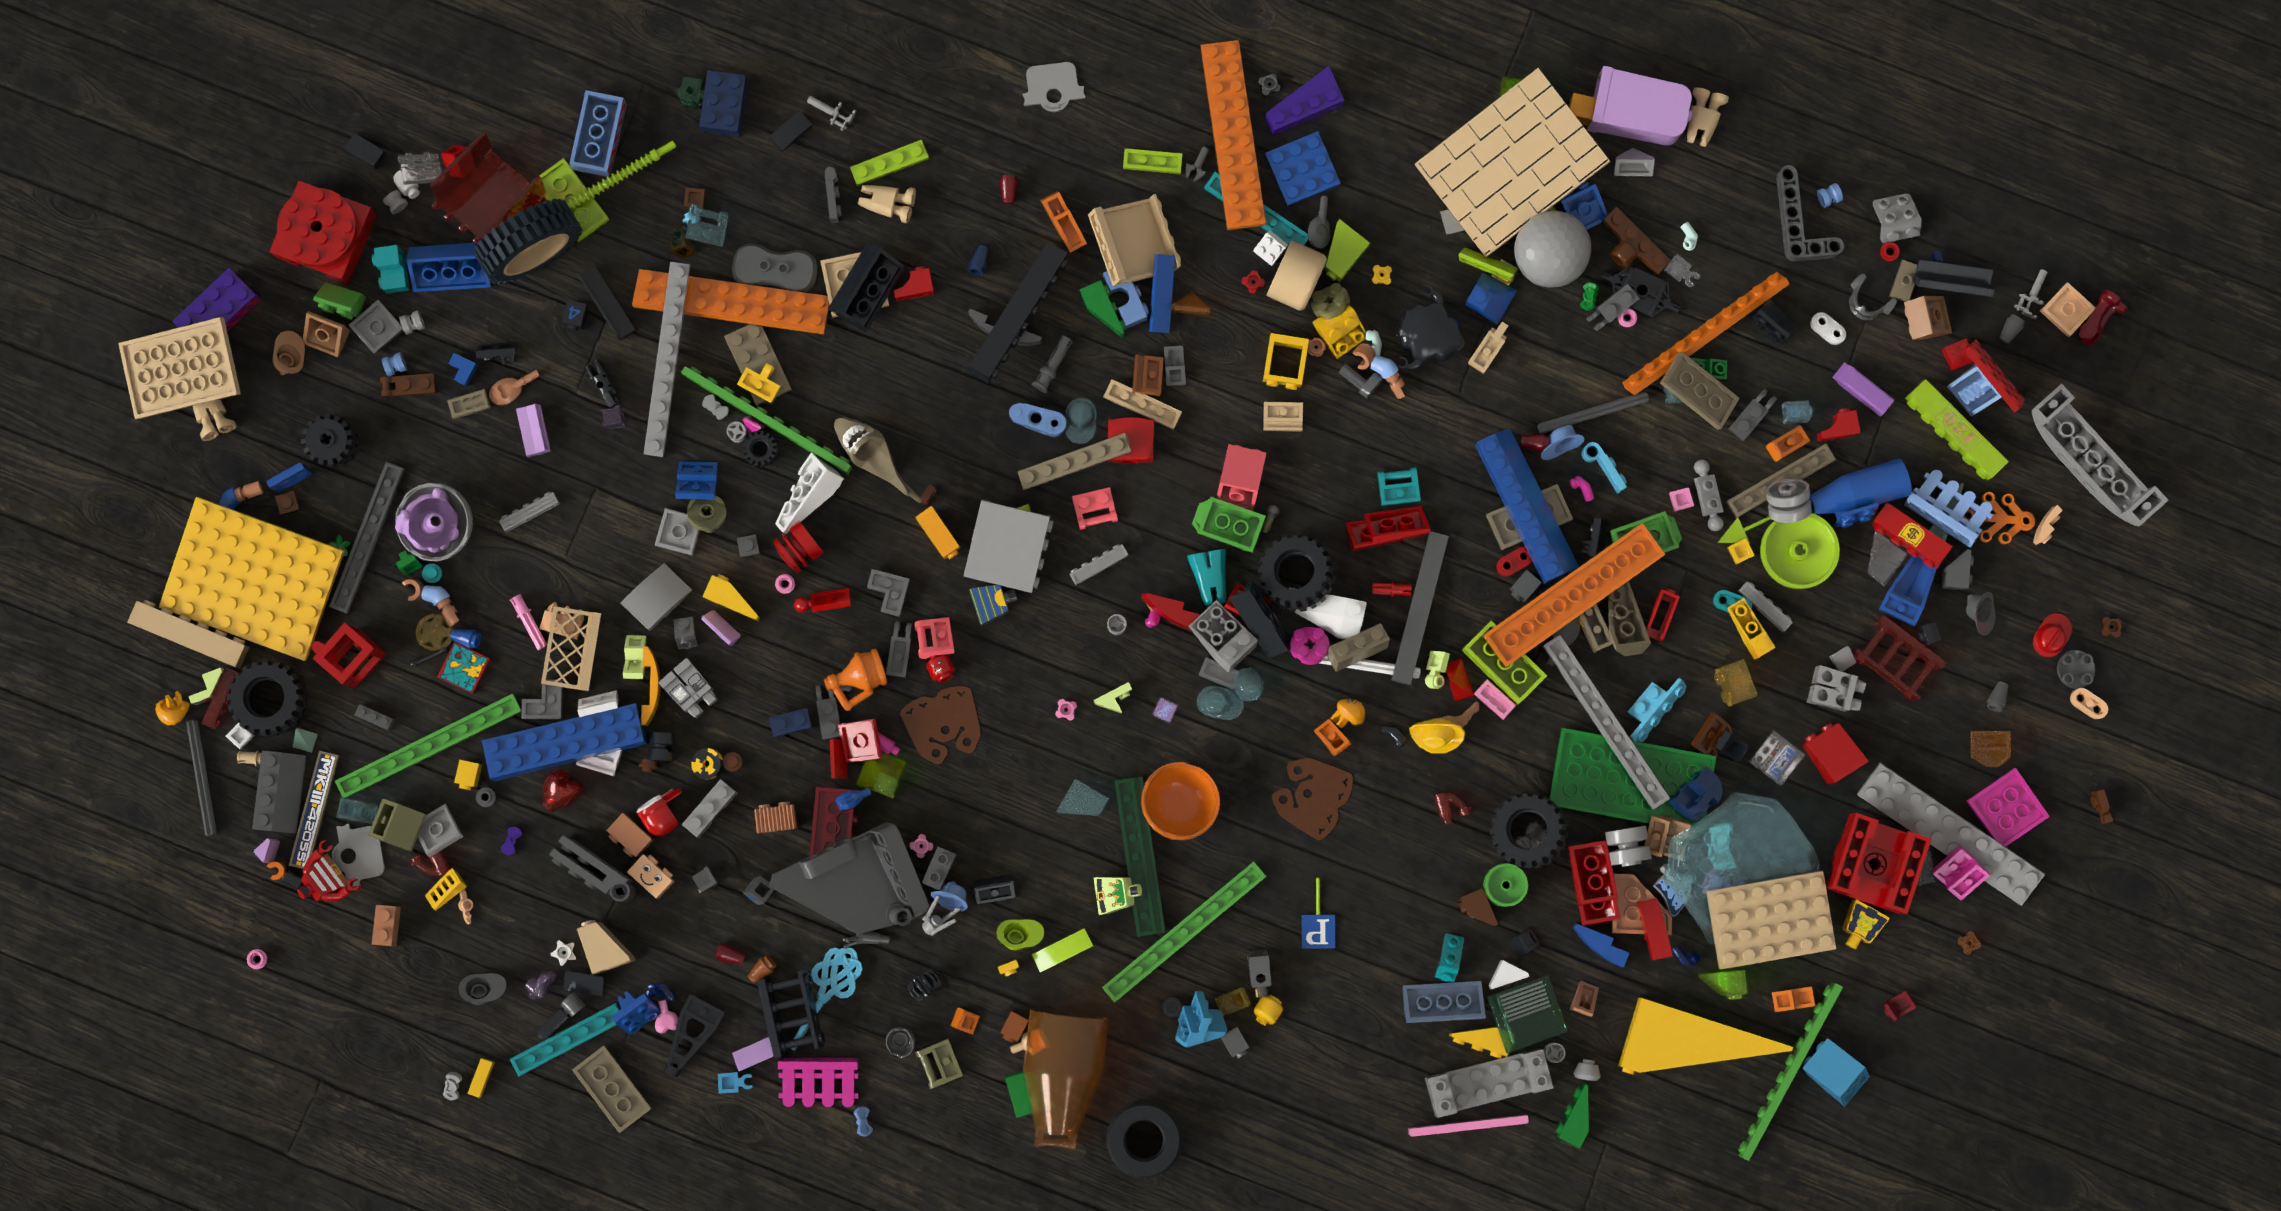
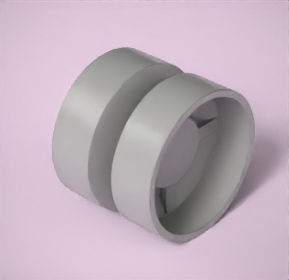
(1627, 841)

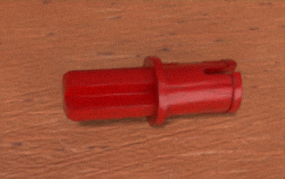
(1391, 589)

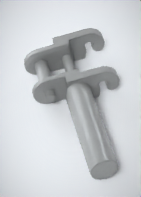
(830, 110)
(2032, 296)

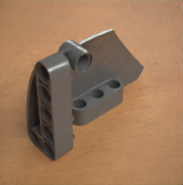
(858, 881)

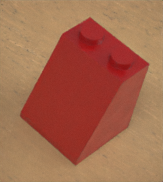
(1834, 753)

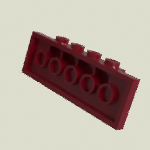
(829, 822)

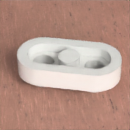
(1827, 330)

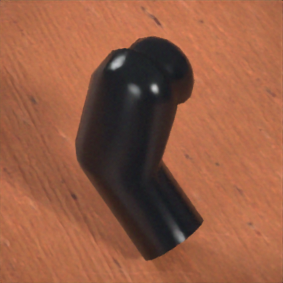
(1396, 734)

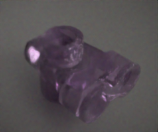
(537, 986)

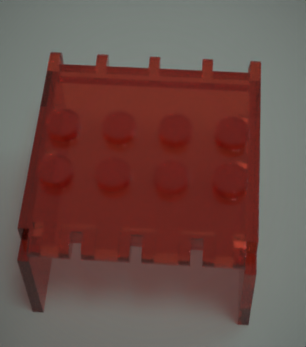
(483, 189)

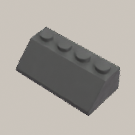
(279, 792)

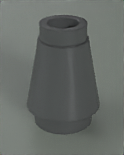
(2011, 328)
(1998, 697)

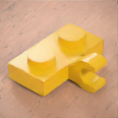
(759, 383)

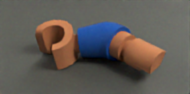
(235, 496)

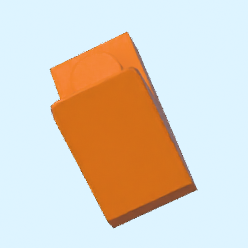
(1332, 737)

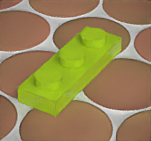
(1152, 161)

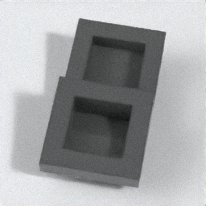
(1174, 365)

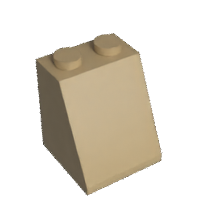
(602, 947)

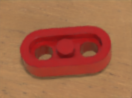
(1514, 561)

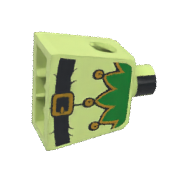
(1115, 893)

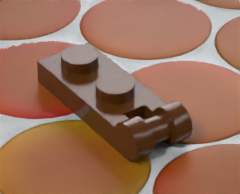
(408, 385)

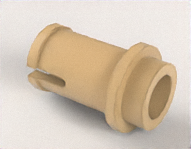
(249, 757)

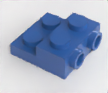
(1585, 205)

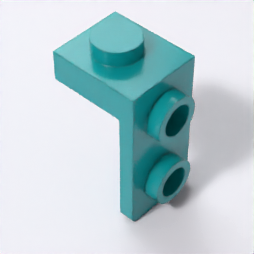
(1450, 958)

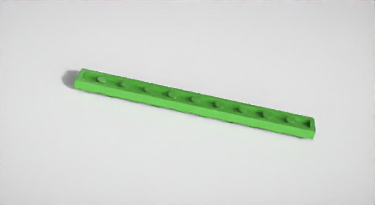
(760, 414)
(428, 746)
(1184, 932)
(1793, 1064)

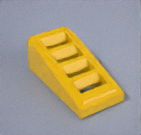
(453, 890)

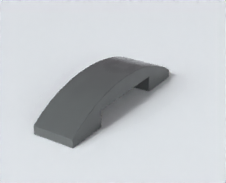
(981, 320)

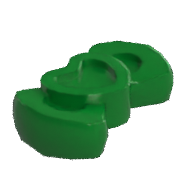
(1589, 296)

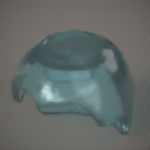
(1248, 684)

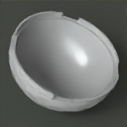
(1552, 249)
(464, 526)

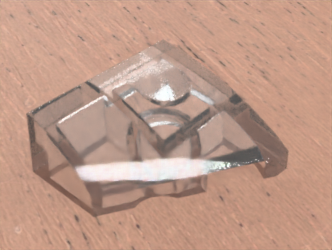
(1884, 559)

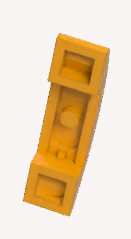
(648, 711)

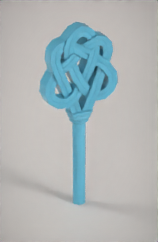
(839, 959)

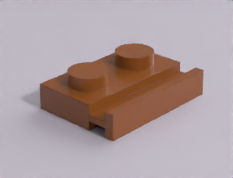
(1147, 375)

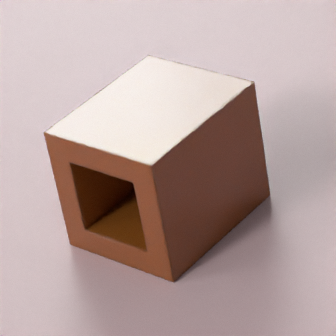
(1014, 1027)

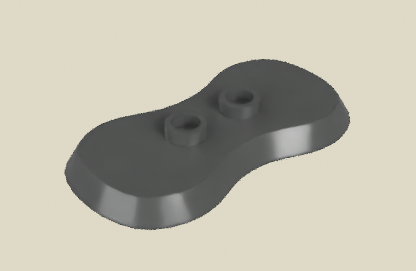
(786, 270)

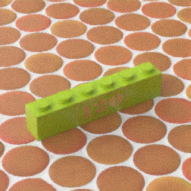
(1956, 430)

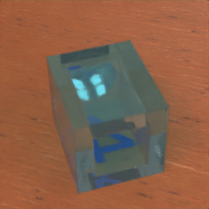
(1796, 412)

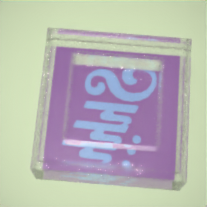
(1165, 710)

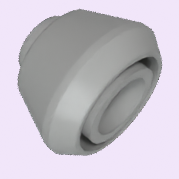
(1587, 1070)

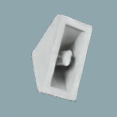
(1506, 974)

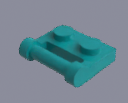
(1399, 493)

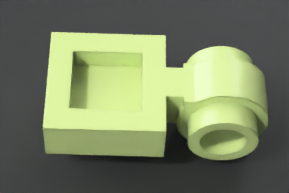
(1436, 663)

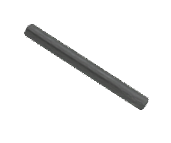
(1593, 412)
(201, 777)

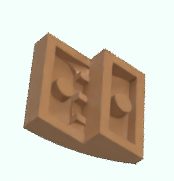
(1661, 830)

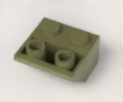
(397, 825)

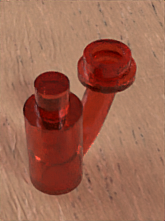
(1444, 809)
(438, 860)

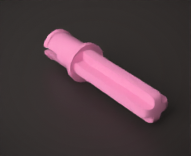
(528, 621)

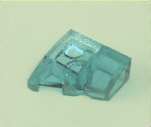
(1082, 801)

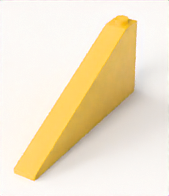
(1673, 1039)

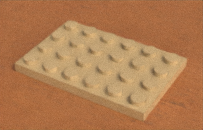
(179, 368)
(1771, 919)

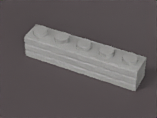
(529, 511)
(1098, 564)
(1765, 606)

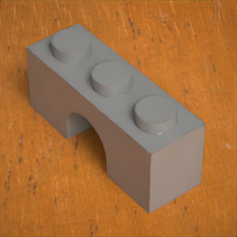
(709, 807)

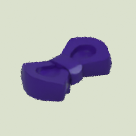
(508, 847)

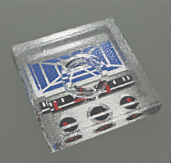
(1777, 758)

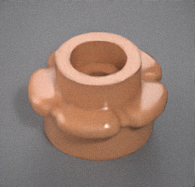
(1316, 342)

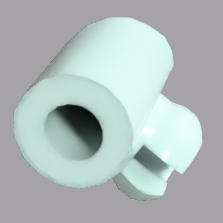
(1690, 238)
(1376, 341)

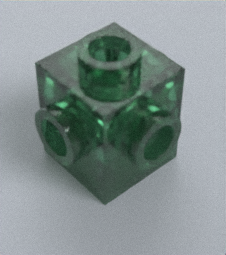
(691, 92)

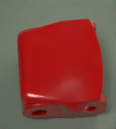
(1140, 435)

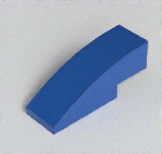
(1601, 945)

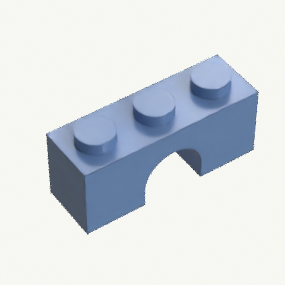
(1134, 311)

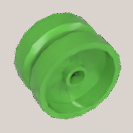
(1512, 875)

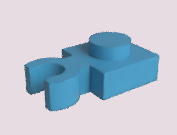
(730, 1082)

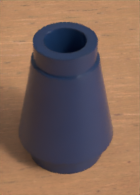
(978, 262)

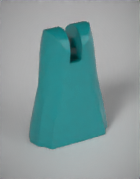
(1210, 574)

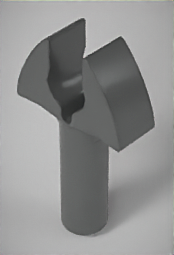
(1197, 165)

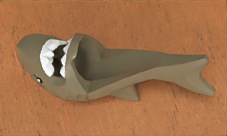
(870, 452)

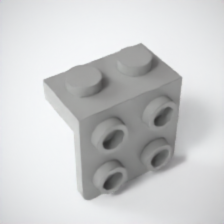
(1897, 217)

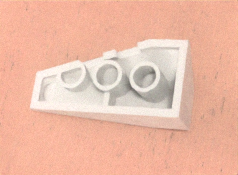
(816, 484)
(1337, 615)

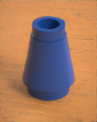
(468, 638)

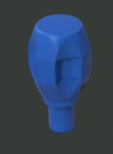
(851, 798)

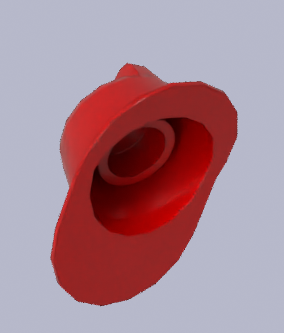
(2052, 635)

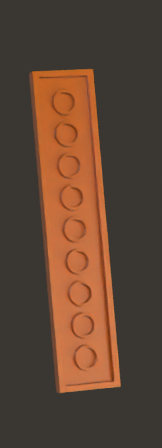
(1233, 135)
(737, 302)
(1574, 595)

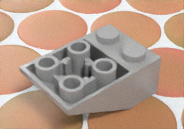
(1223, 636)

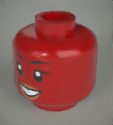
(940, 668)

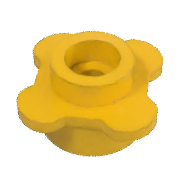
(1381, 280)

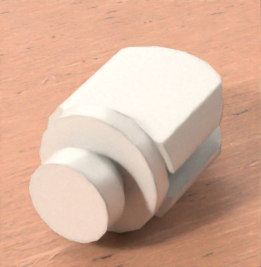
(408, 190)

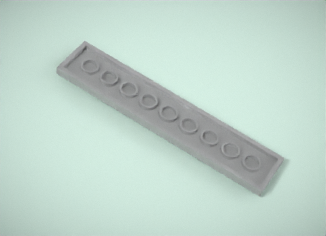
(1948, 830)

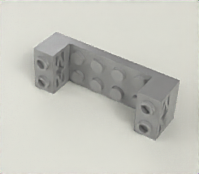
(1488, 1082)

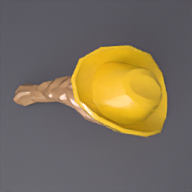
(1442, 733)

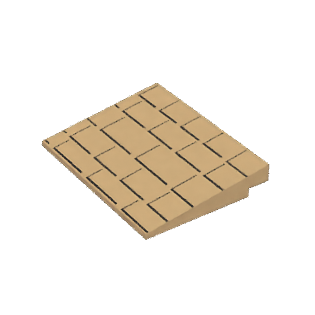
(1512, 162)

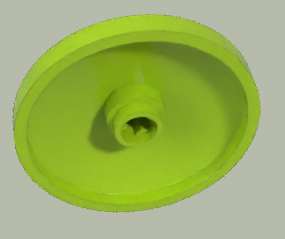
(1800, 552)

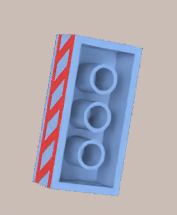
(598, 133)

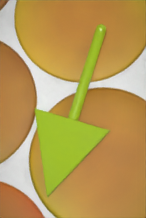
(1737, 532)

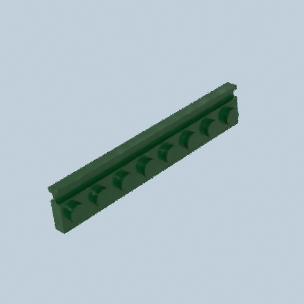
(1139, 856)

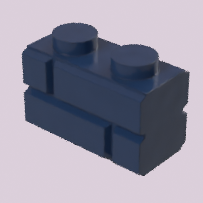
(791, 722)

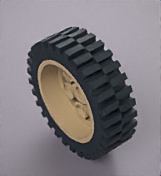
(528, 241)

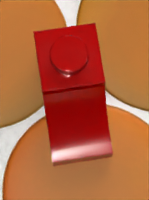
(917, 286)
(1843, 426)

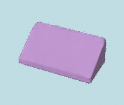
(721, 627)
(267, 850)
(753, 1054)

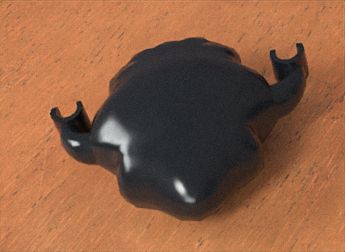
(1429, 332)

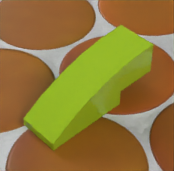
(1062, 950)

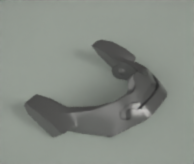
(1860, 310)

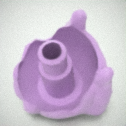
(429, 522)

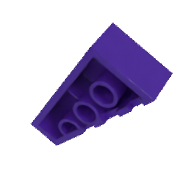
(1306, 103)

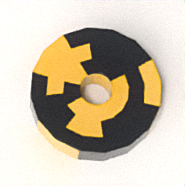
(714, 768)

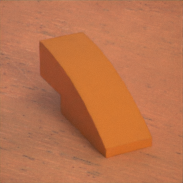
(1063, 221)

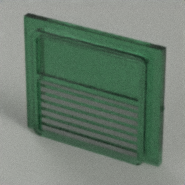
(1527, 1014)

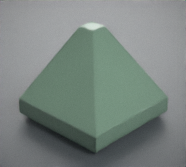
(304, 740)

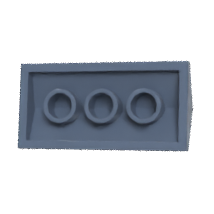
(1443, 1002)

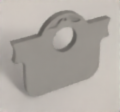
(1048, 77)
(368, 851)

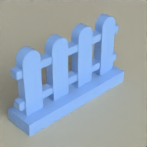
(1943, 517)

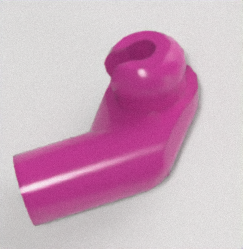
(1584, 486)

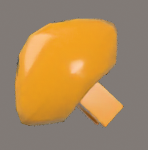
(172, 710)
(1349, 710)

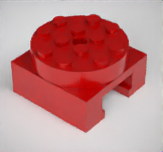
(339, 242)
(1897, 858)

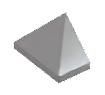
(1634, 164)

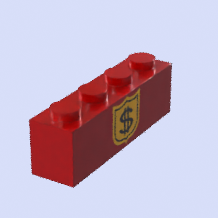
(1912, 536)

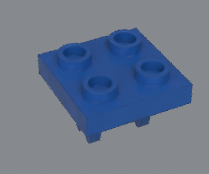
(635, 1012)

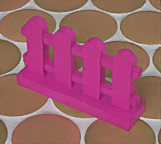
(808, 1076)

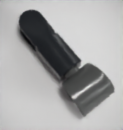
(571, 1006)

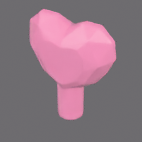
(666, 1019)

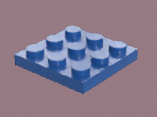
(1302, 168)

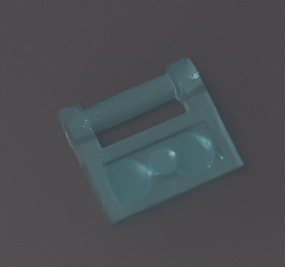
(706, 232)

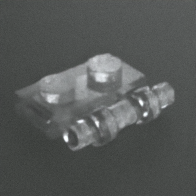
(419, 172)

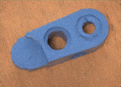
(1022, 415)

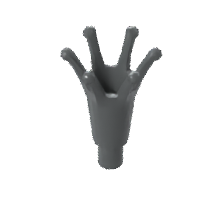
(867, 938)

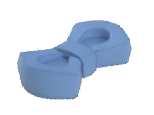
(861, 1114)

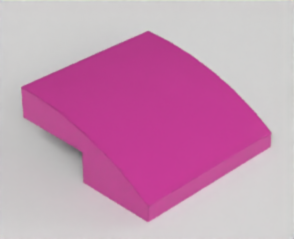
(1960, 872)

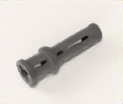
(1048, 371)

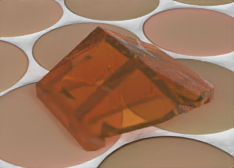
(1991, 747)

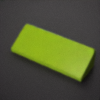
(1487, 264)

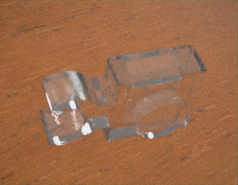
(1679, 269)

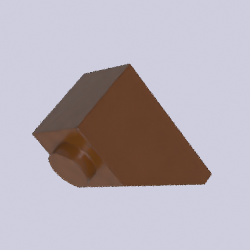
(1477, 907)

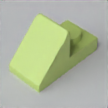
(1109, 699)

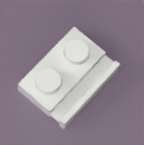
(598, 703)
(602, 763)

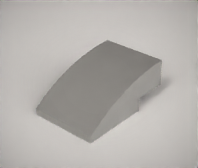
(656, 596)

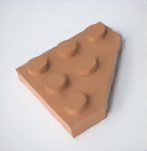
(1629, 893)

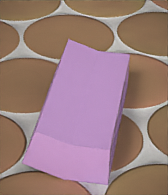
(533, 430)

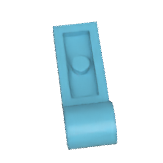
(1607, 464)

